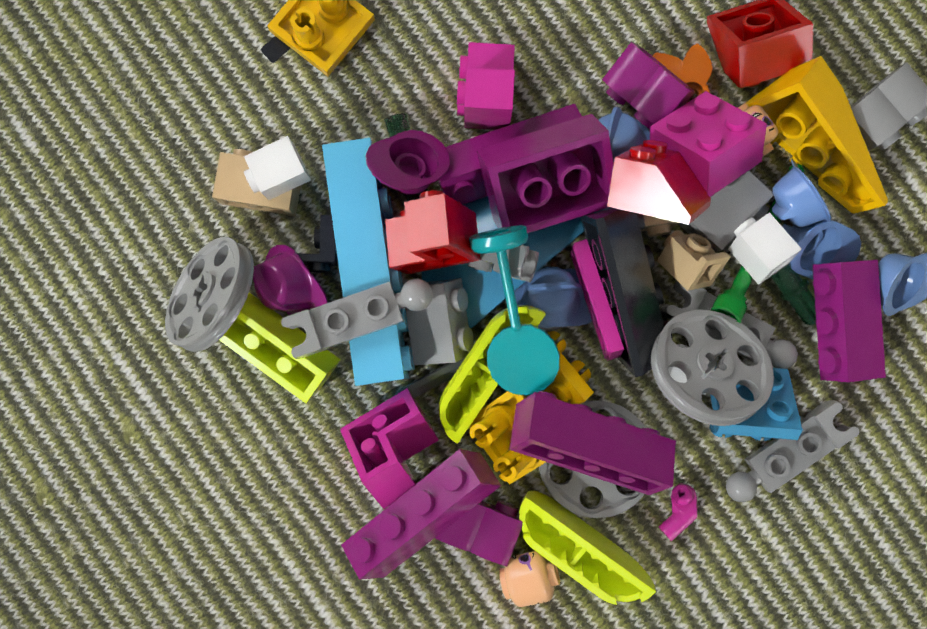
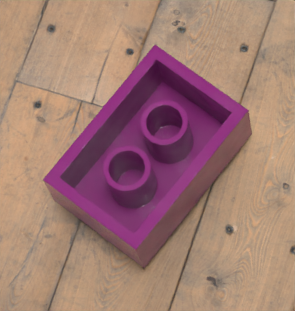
(548, 174)

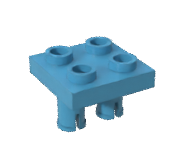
(775, 419)

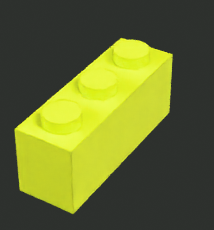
(268, 346)

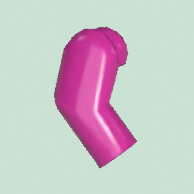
(683, 511)

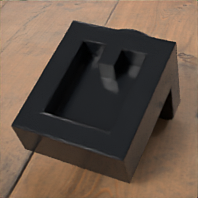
(325, 241)

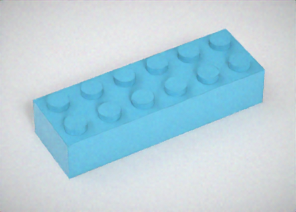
(358, 218)

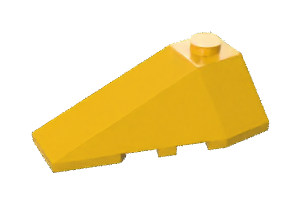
(823, 134)

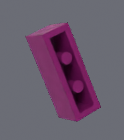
(849, 321)

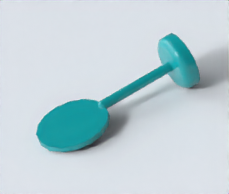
(521, 355)

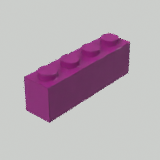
(464, 176)
(593, 443)
(420, 514)

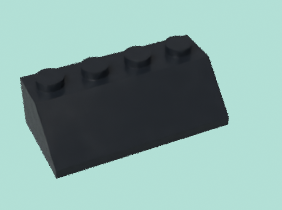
(627, 282)

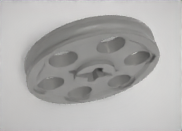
(209, 294)
(725, 377)
(611, 501)

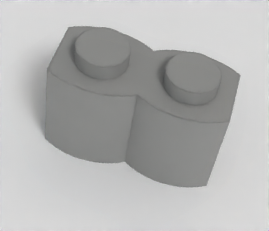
(889, 106)

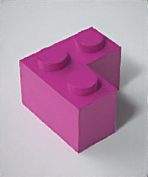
(489, 86)
(383, 443)

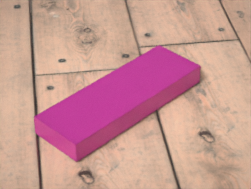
(596, 300)

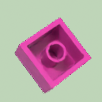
(713, 139)

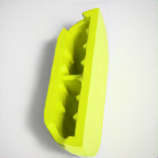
(473, 381)
(582, 551)

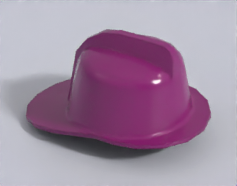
(408, 161)
(286, 283)

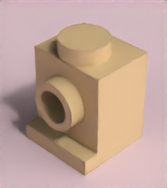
(691, 260)

